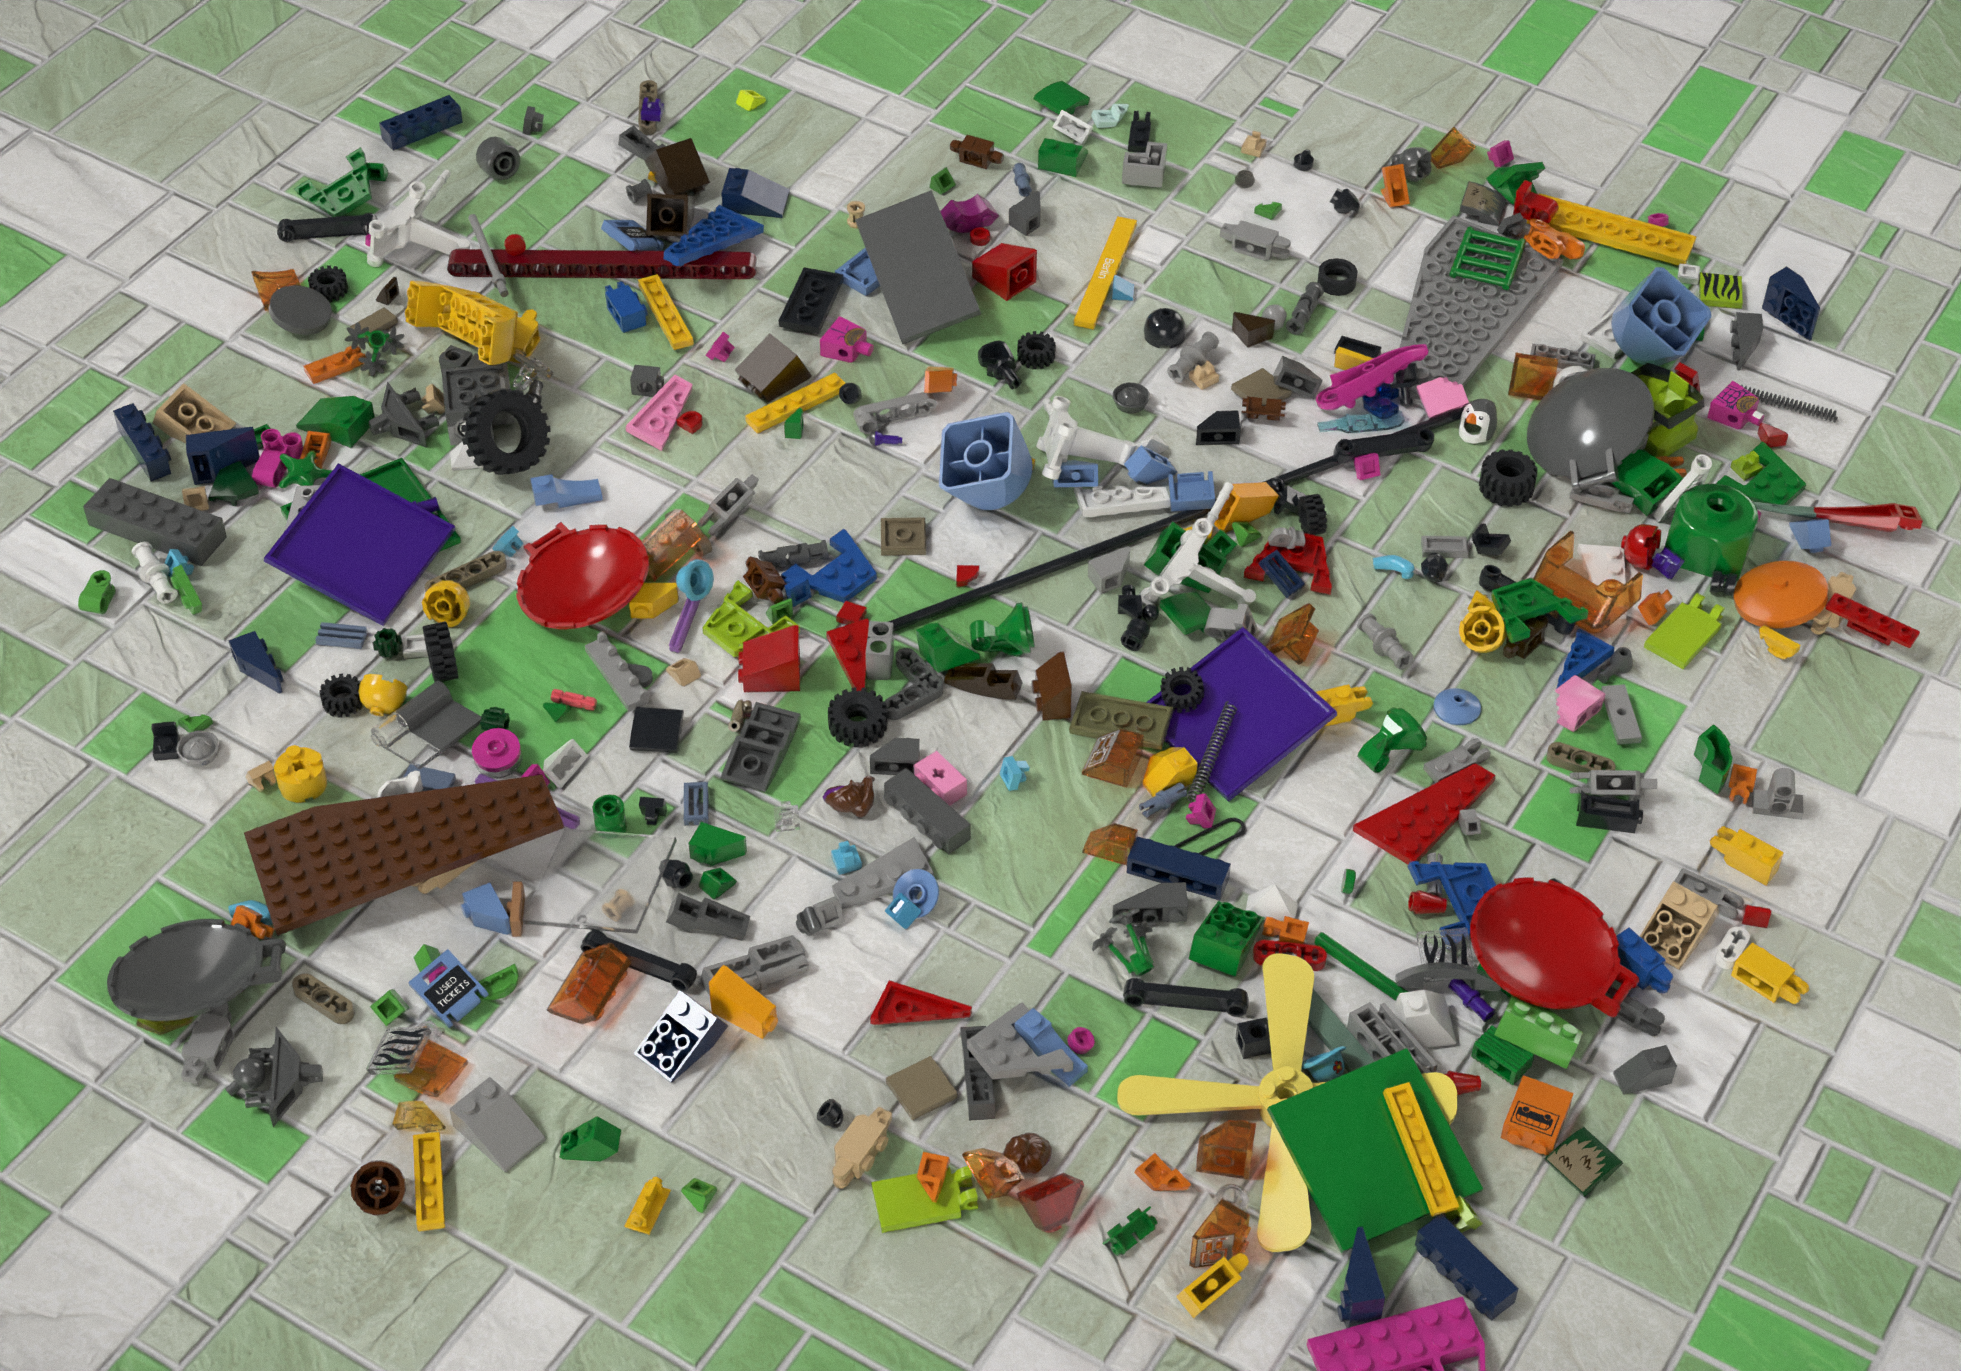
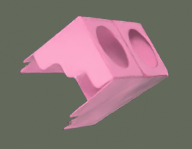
(1441, 396)
(1578, 702)

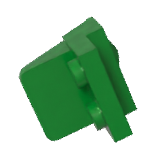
(1509, 179)

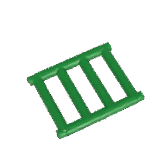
(1510, 270)

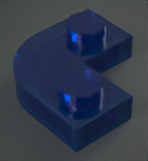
(1381, 403)

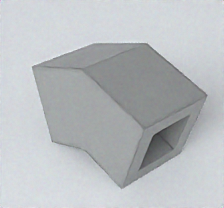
(1469, 822)

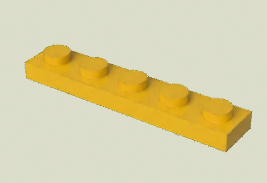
(665, 312)
(803, 398)
(1420, 1149)

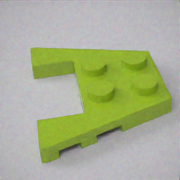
(732, 625)

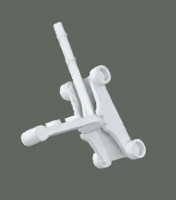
(407, 225)
(1066, 438)
(1185, 562)

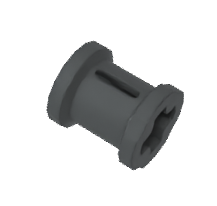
(638, 190)

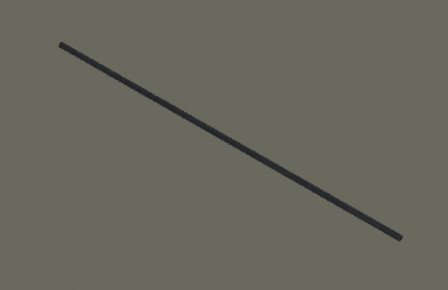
(1121, 540)

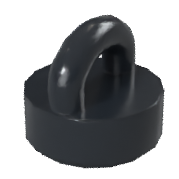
(1304, 160)
(850, 393)
(829, 1112)

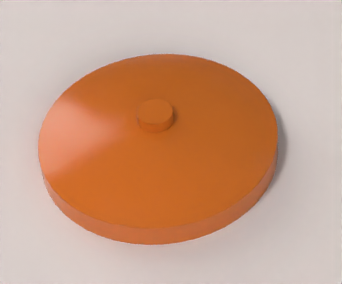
(1781, 594)

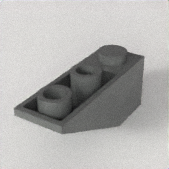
(1746, 336)
(1157, 904)

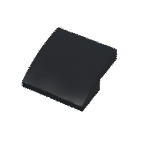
(656, 729)

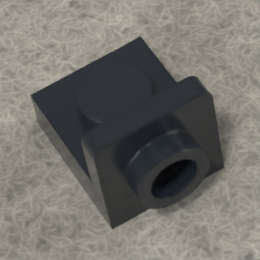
(165, 740)

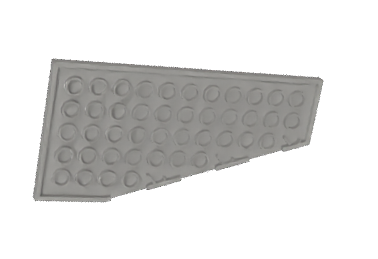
(1467, 317)

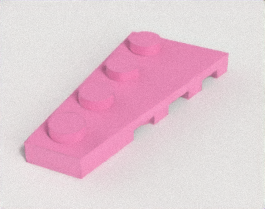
(658, 417)

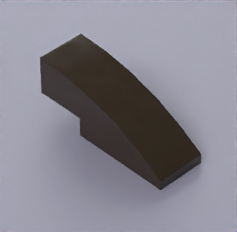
(985, 680)

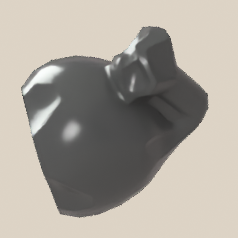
(1415, 161)

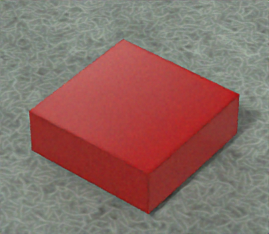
(851, 613)

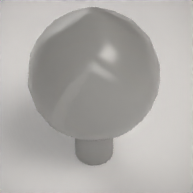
(1277, 313)

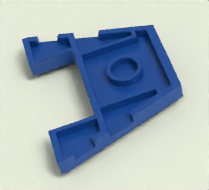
(842, 576)
(1462, 882)

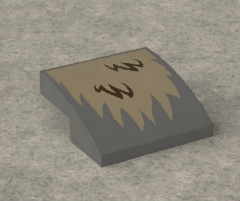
(1483, 202)

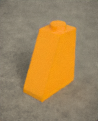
(1246, 504)
(741, 1004)

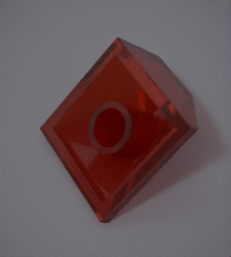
(1051, 1201)

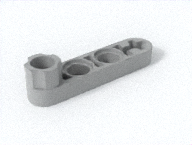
(868, 422)

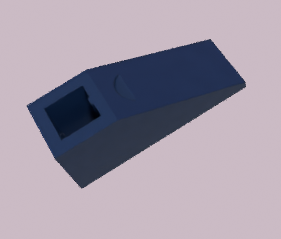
(253, 660)

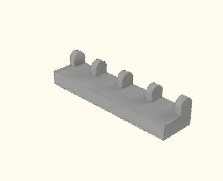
(617, 672)

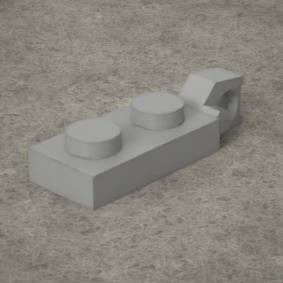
(1604, 497)

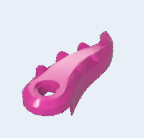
(1366, 377)

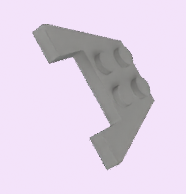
(1006, 1053)

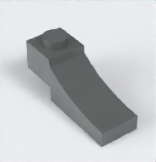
(707, 916)

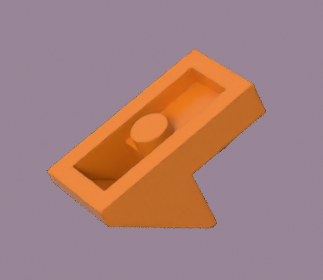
(1395, 186)

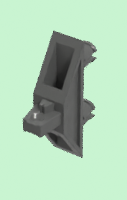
(399, 420)
(287, 1080)

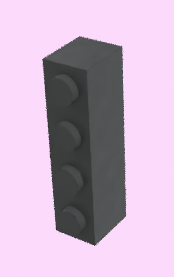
(927, 811)

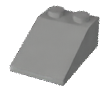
(496, 1124)

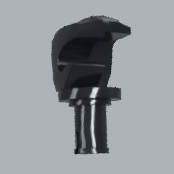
(999, 362)

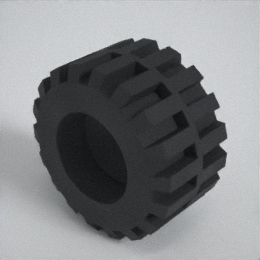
(1508, 477)

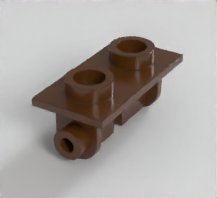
(1271, 410)

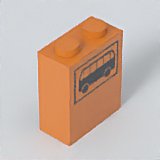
(1536, 1115)

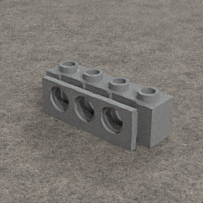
(1393, 1035)

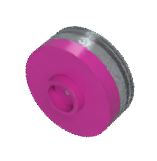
(497, 753)

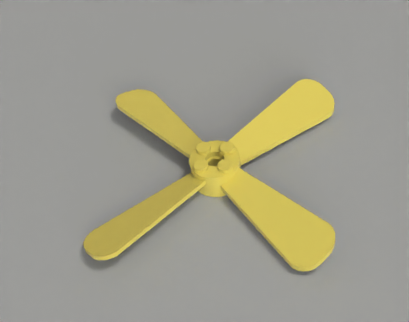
(1284, 1206)

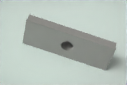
(1566, 357)
(1621, 714)

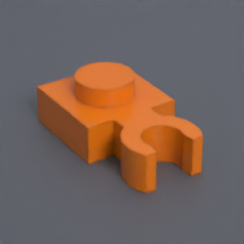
(1742, 781)

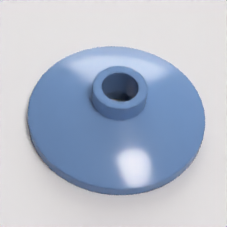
(1457, 706)
(918, 881)

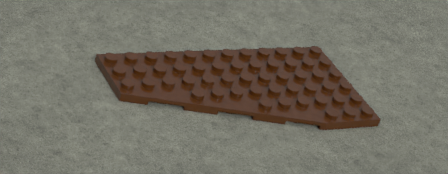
(375, 846)

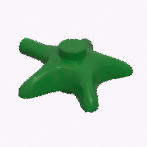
(302, 471)

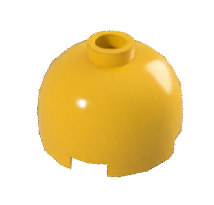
(446, 602)
(1483, 629)
(381, 695)

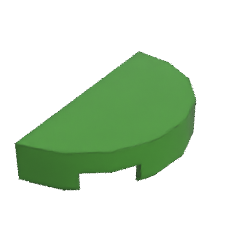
(500, 983)

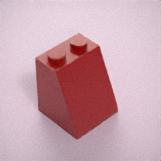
(1006, 269)
(771, 662)

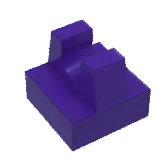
(652, 110)
(1667, 562)

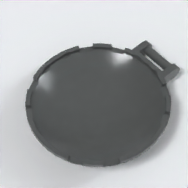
(1590, 425)
(191, 969)

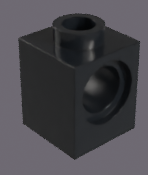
(1246, 1038)

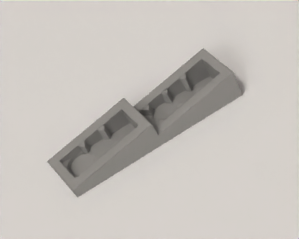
(758, 958)

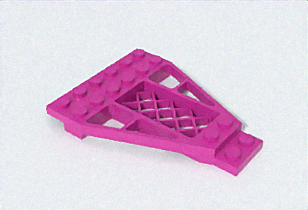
(1403, 1342)

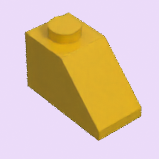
(653, 600)

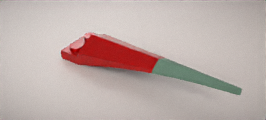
(1875, 517)

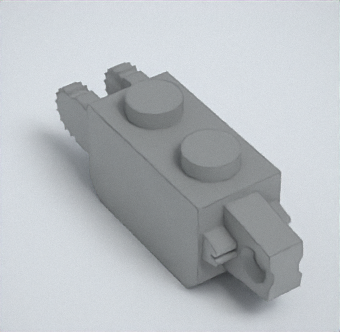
(1256, 240)
(729, 503)
(1613, 783)
(207, 1044)

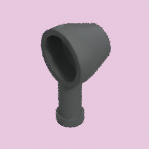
(1620, 662)

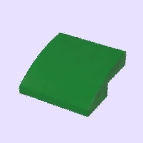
(1061, 97)
(1186, 611)

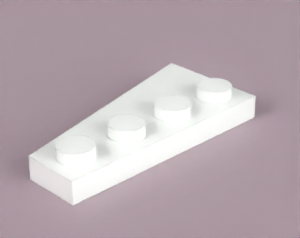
(1121, 500)
(1603, 563)

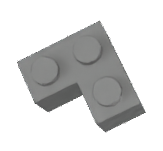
(1145, 168)

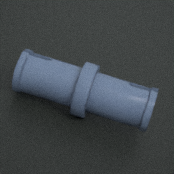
(1022, 179)
(1163, 800)

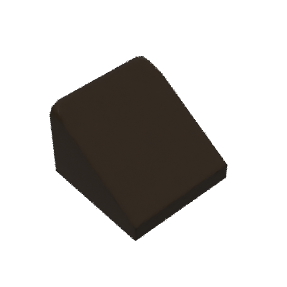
(389, 292)

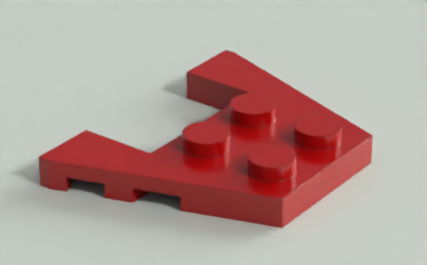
(1306, 558)

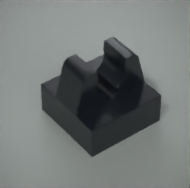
(652, 809)

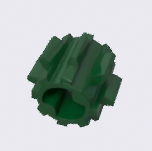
(387, 643)
(494, 718)

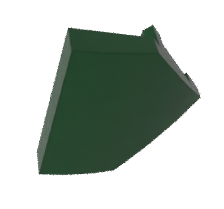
(233, 484)

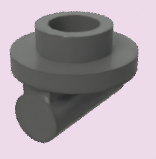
(807, 921)

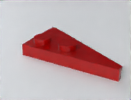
(850, 649)
(907, 1004)

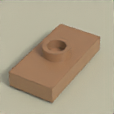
(516, 908)

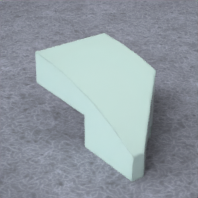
(1111, 117)

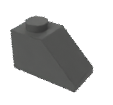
(1296, 377)
(895, 756)
(1646, 1070)

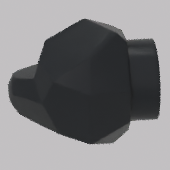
(1344, 201)
(1434, 567)
(677, 874)

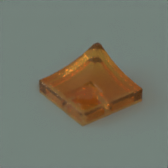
(269, 282)
(433, 1071)

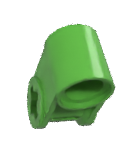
(97, 593)

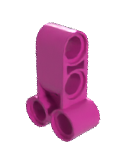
(269, 467)

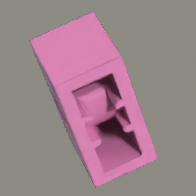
(941, 778)

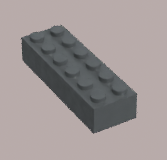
(156, 520)

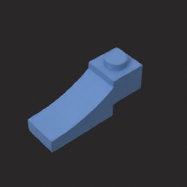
(564, 492)
(1043, 1039)

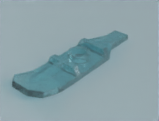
(1370, 423)

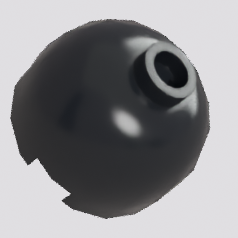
(1164, 328)

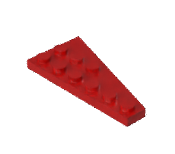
(1421, 819)

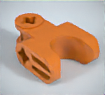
(1552, 242)

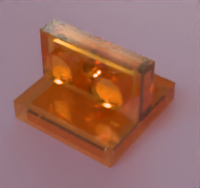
(1294, 634)

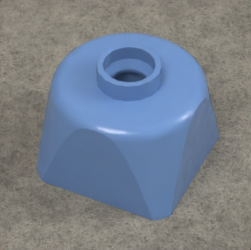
(1658, 319)
(985, 461)

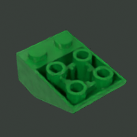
(1646, 480)
(1225, 938)

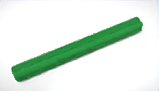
(1359, 966)

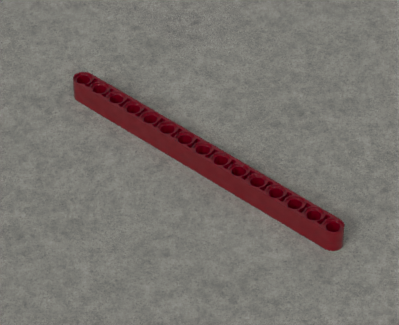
(601, 264)

